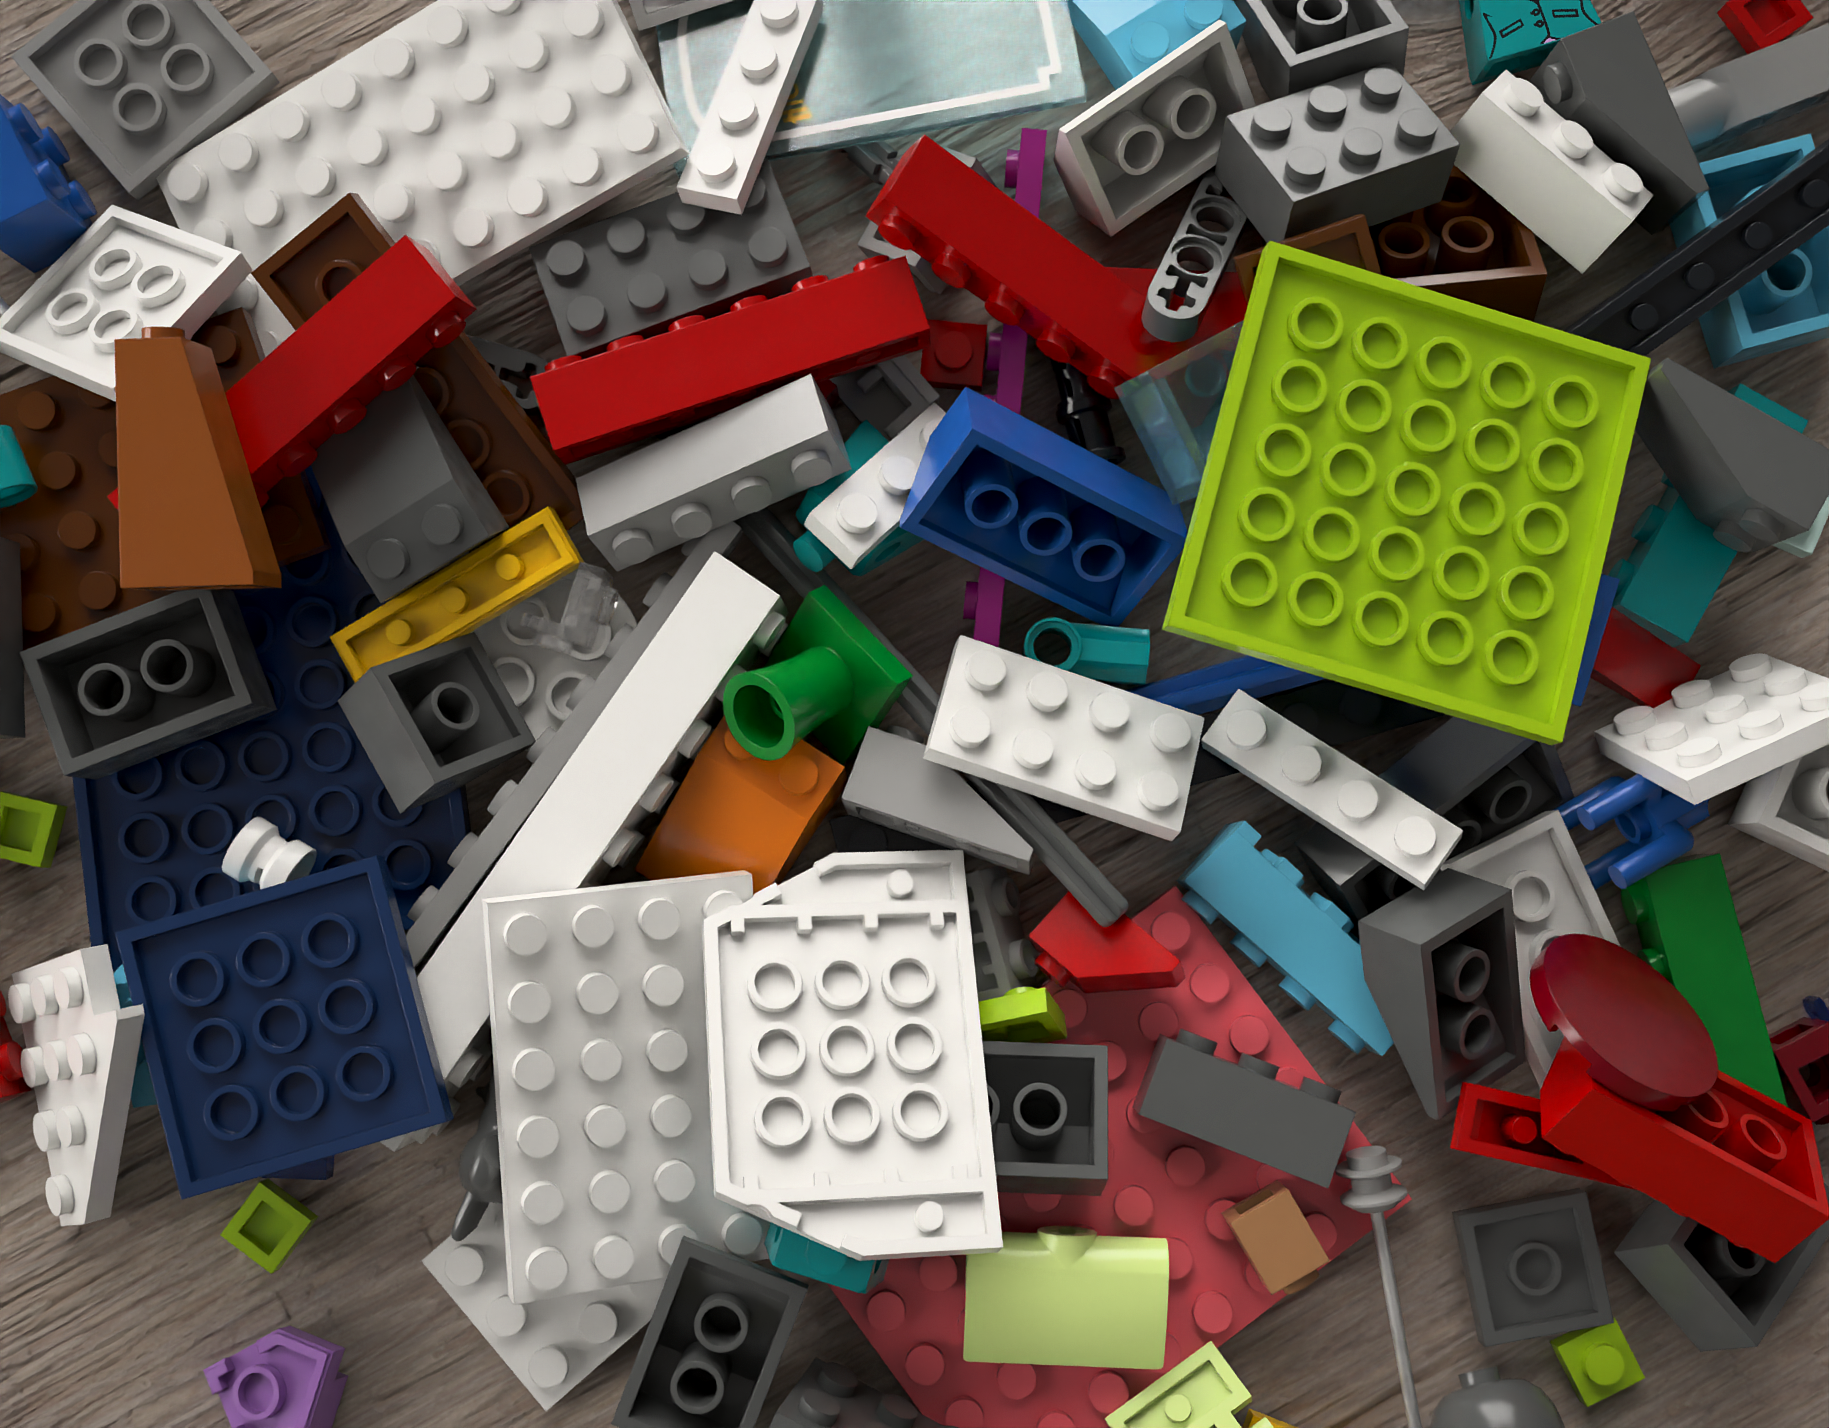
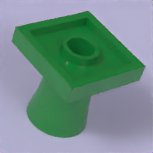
(820, 680)

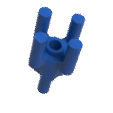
(1645, 815)

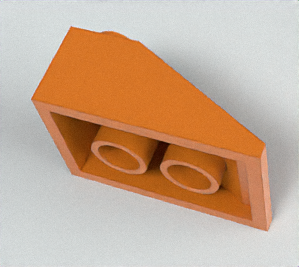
(743, 812)

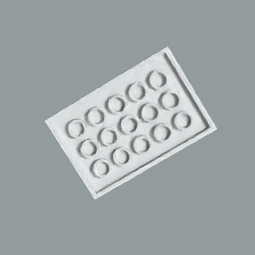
(606, 1083)

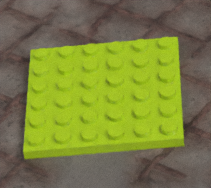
(1409, 494)

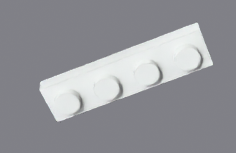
(748, 104)
(1332, 789)

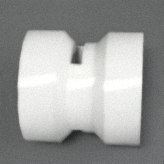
(266, 857)

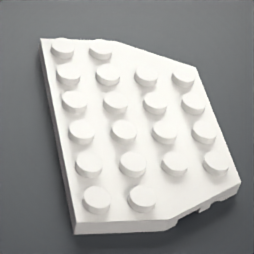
(853, 1058)

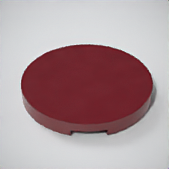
(1624, 1021)

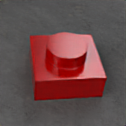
(1763, 22)
(954, 355)

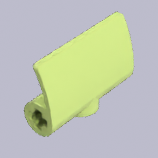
(1068, 1300)

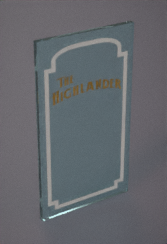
(886, 69)

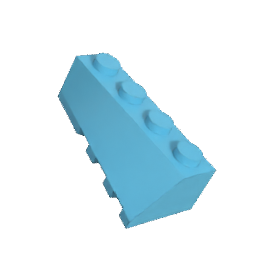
(1291, 930)

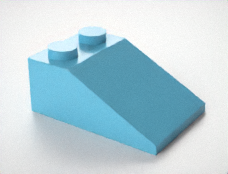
(1138, 33)

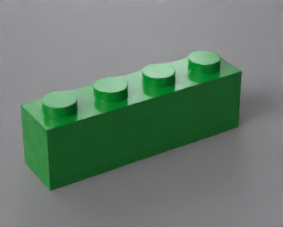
(1698, 946)

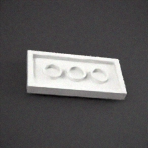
(1065, 738)
(1549, 900)

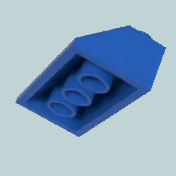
(1042, 511)

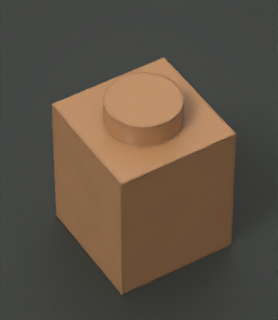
(1276, 1239)

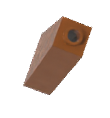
(182, 473)

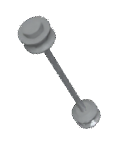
(1374, 1193)

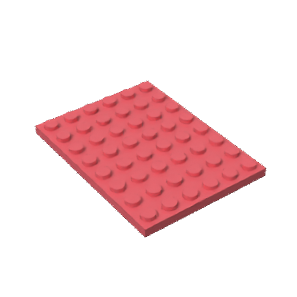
(1155, 1188)

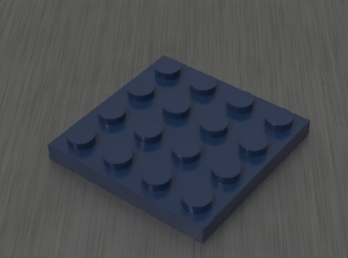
(283, 1026)

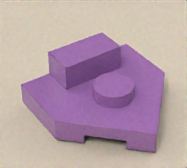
(281, 1382)

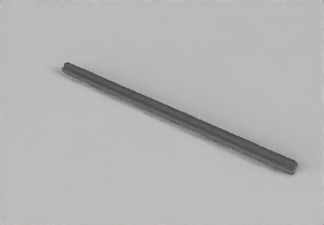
(920, 702)

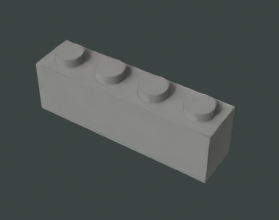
(712, 473)

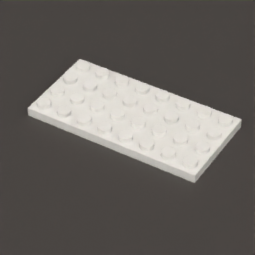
(451, 127)

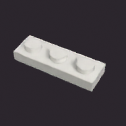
(874, 497)

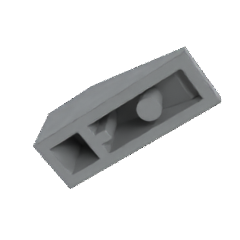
(928, 800)

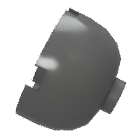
(1495, 1403)

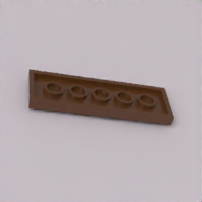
(467, 394)

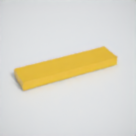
(462, 594)

